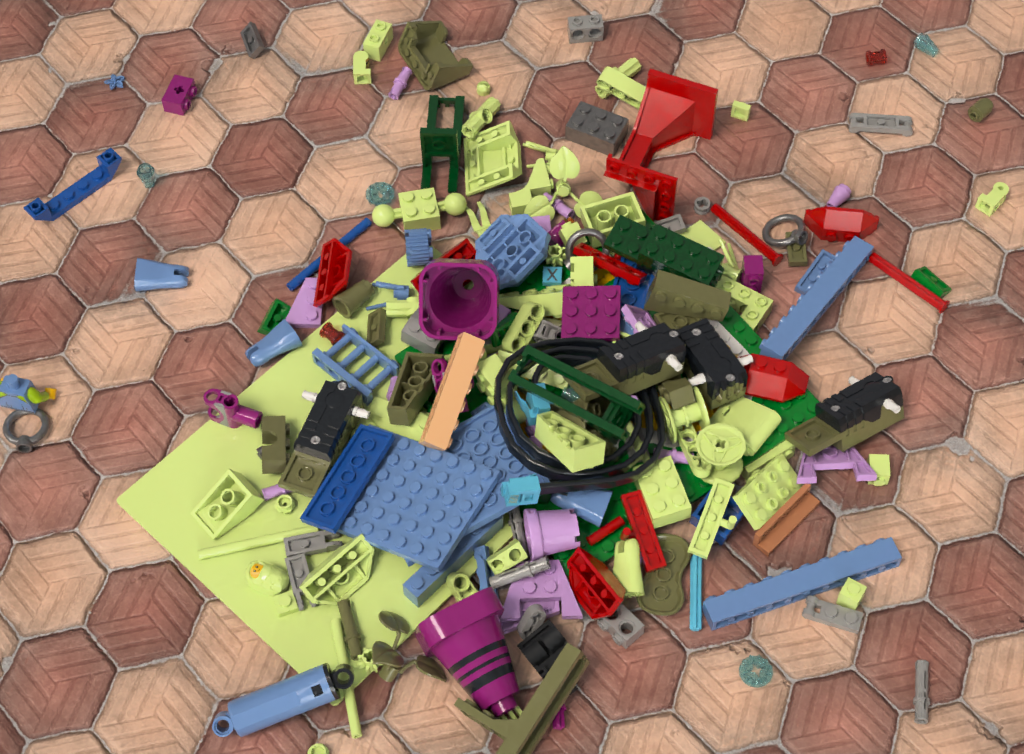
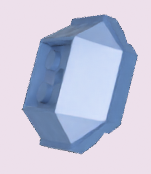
(514, 247)

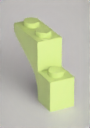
(537, 185)

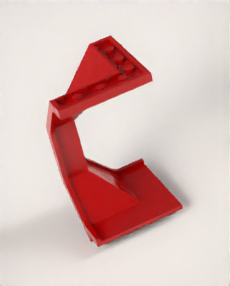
(667, 115)

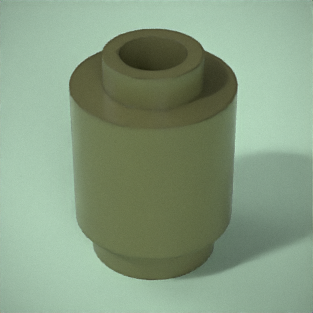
(980, 109)

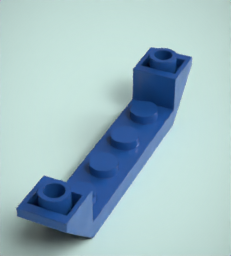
(77, 192)

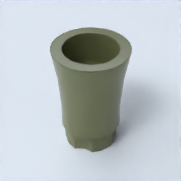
(352, 298)

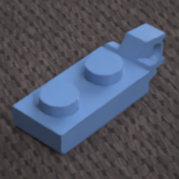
(483, 570)

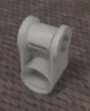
(549, 331)

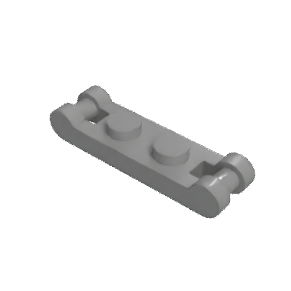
(880, 123)

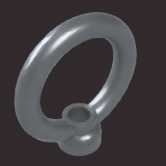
(578, 234)
(797, 236)
(24, 442)

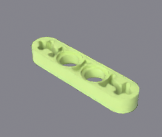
(687, 447)

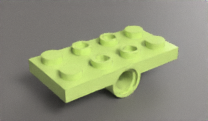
(767, 491)

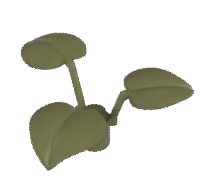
(385, 654)

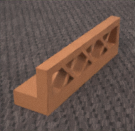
(785, 520)

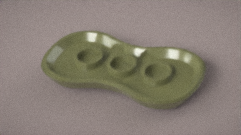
(663, 586)

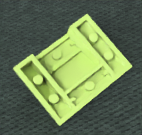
(491, 158)

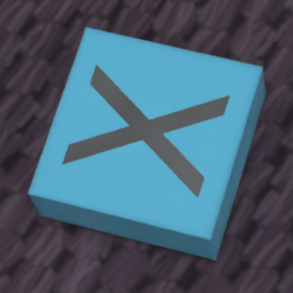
(552, 276)

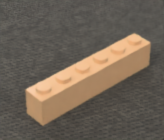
(452, 392)

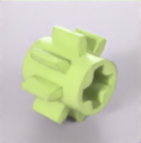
(555, 255)
(369, 666)

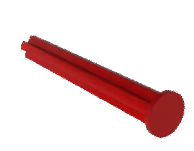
(745, 233)
(908, 282)

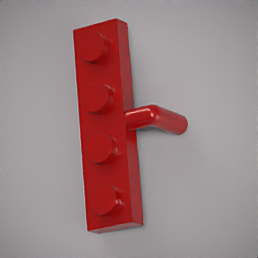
(612, 264)
(642, 531)

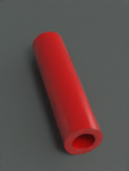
(605, 530)

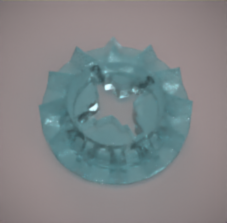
(384, 188)
(751, 678)

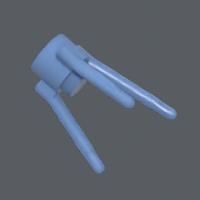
(401, 292)

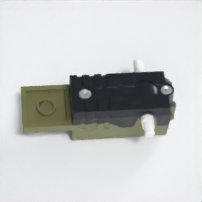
(709, 360)
(636, 361)
(850, 415)
(323, 436)

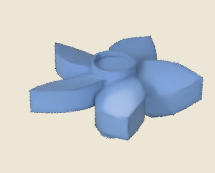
(115, 81)

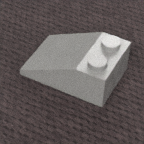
(415, 337)

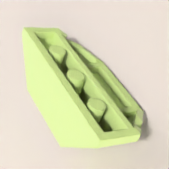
(340, 573)

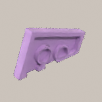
(303, 312)

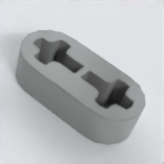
(531, 620)

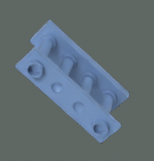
(338, 372)

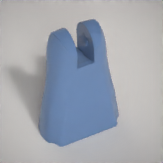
(159, 275)
(277, 341)
(587, 504)

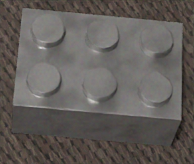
(596, 128)

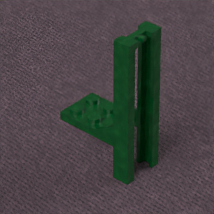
(442, 141)
(615, 418)

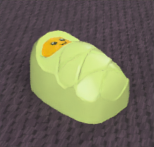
(266, 578)

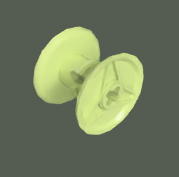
(684, 415)
(723, 449)

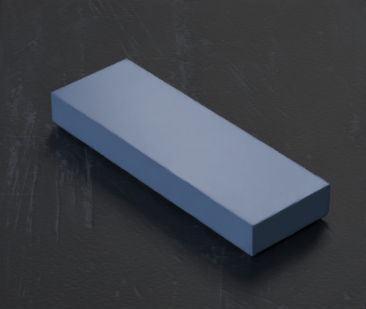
(813, 271)

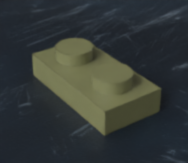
(796, 253)
(376, 327)

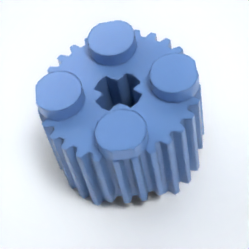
(417, 247)

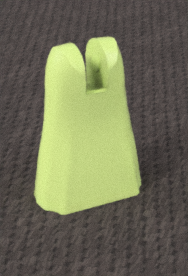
(628, 568)

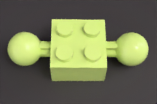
(419, 209)
(486, 377)

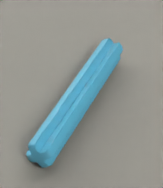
(695, 593)

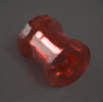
(876, 57)
(331, 333)

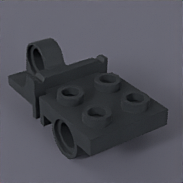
(543, 648)

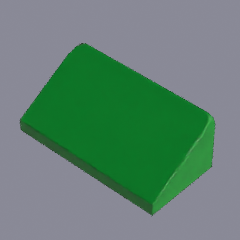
(931, 281)
(276, 313)

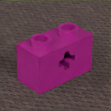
(179, 95)
(752, 272)

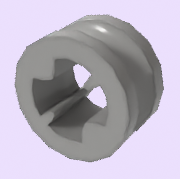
(702, 210)

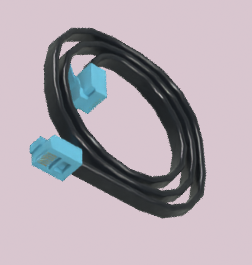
(527, 489)

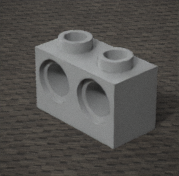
(585, 28)
(624, 620)

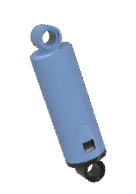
(283, 700)

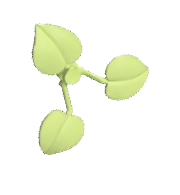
(562, 166)

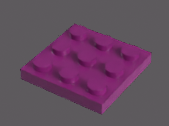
(591, 312)

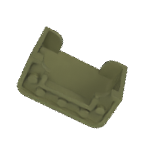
(428, 55)

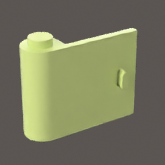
(751, 419)

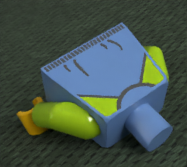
(22, 394)

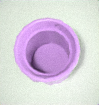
(550, 531)

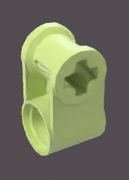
(465, 588)

